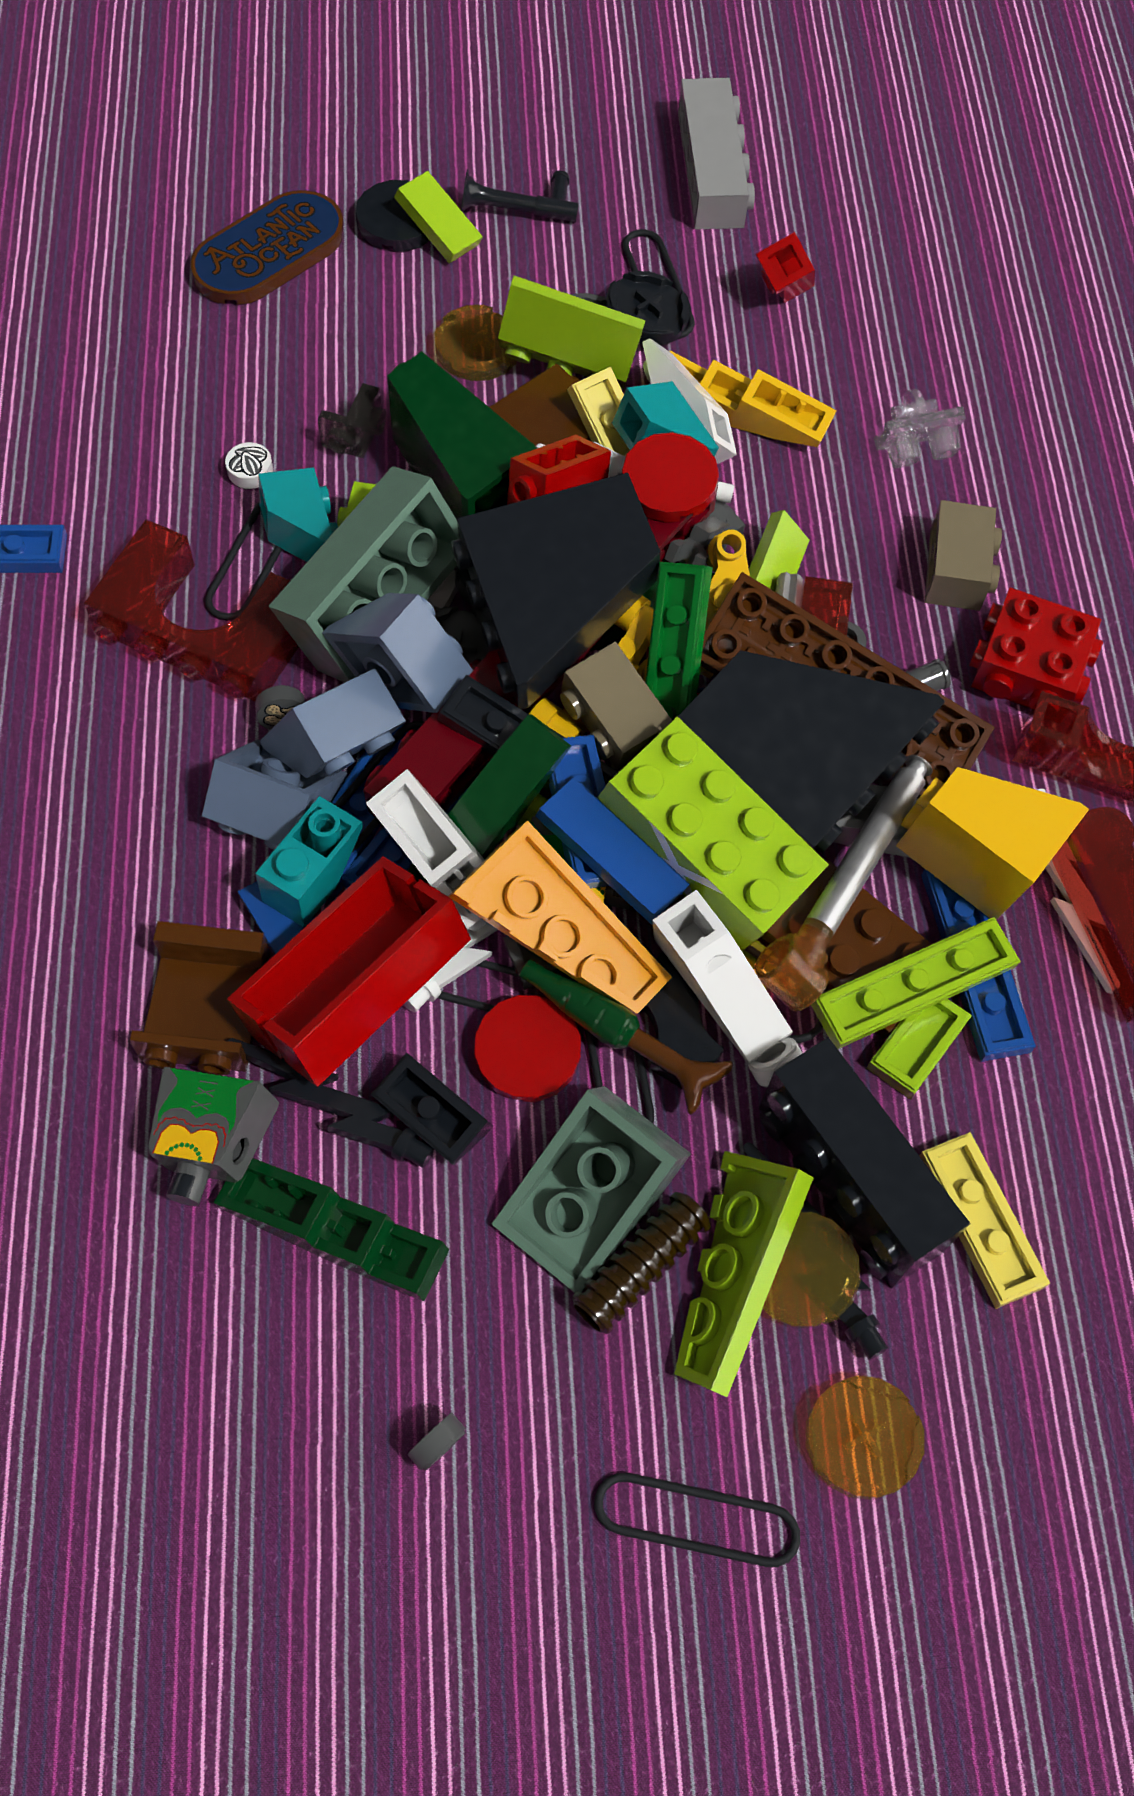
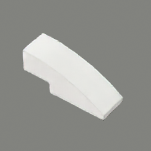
(428, 838)

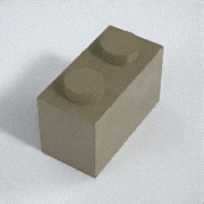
(962, 555)
(613, 705)

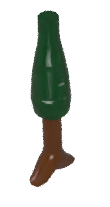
(620, 1029)

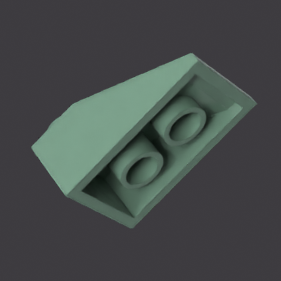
(590, 1187)

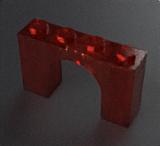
(131, 609)

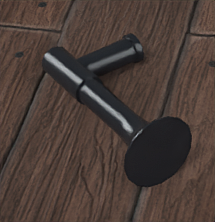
(553, 207)

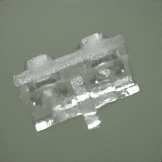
(919, 422)

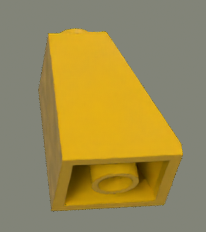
(987, 836)

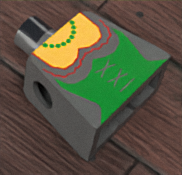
(207, 1129)

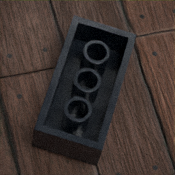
(860, 1164)

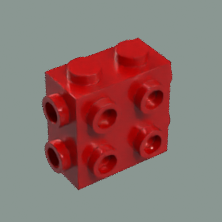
(557, 468)
(1035, 650)

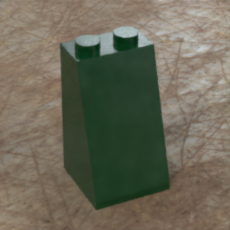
(452, 436)

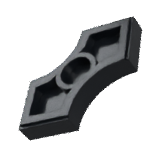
(678, 1022)

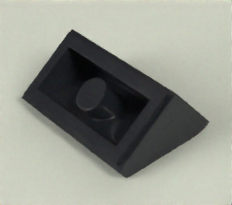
(431, 1109)

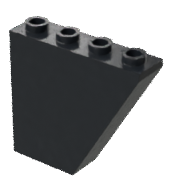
(555, 576)
(809, 736)

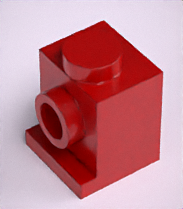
(786, 268)

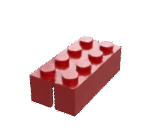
(350, 969)

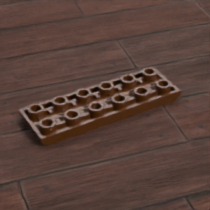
(772, 626)

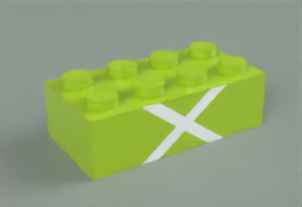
(713, 831)

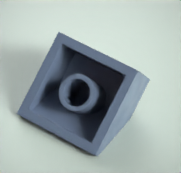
(405, 647)
(336, 726)
(263, 795)

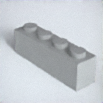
(714, 153)

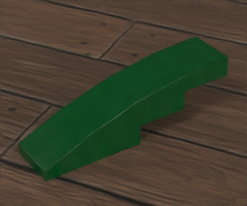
(506, 786)
(334, 1228)

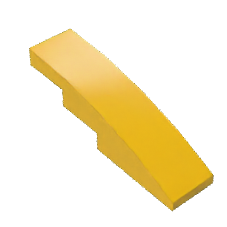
(764, 404)

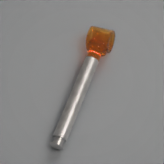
(795, 963)

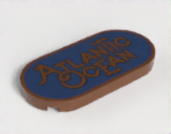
(267, 247)

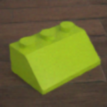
(567, 331)

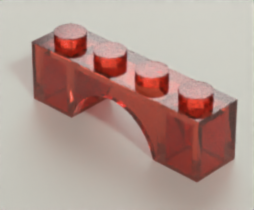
(1068, 744)

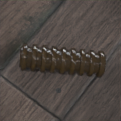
(641, 1262)

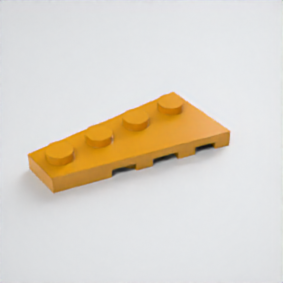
(553, 913)

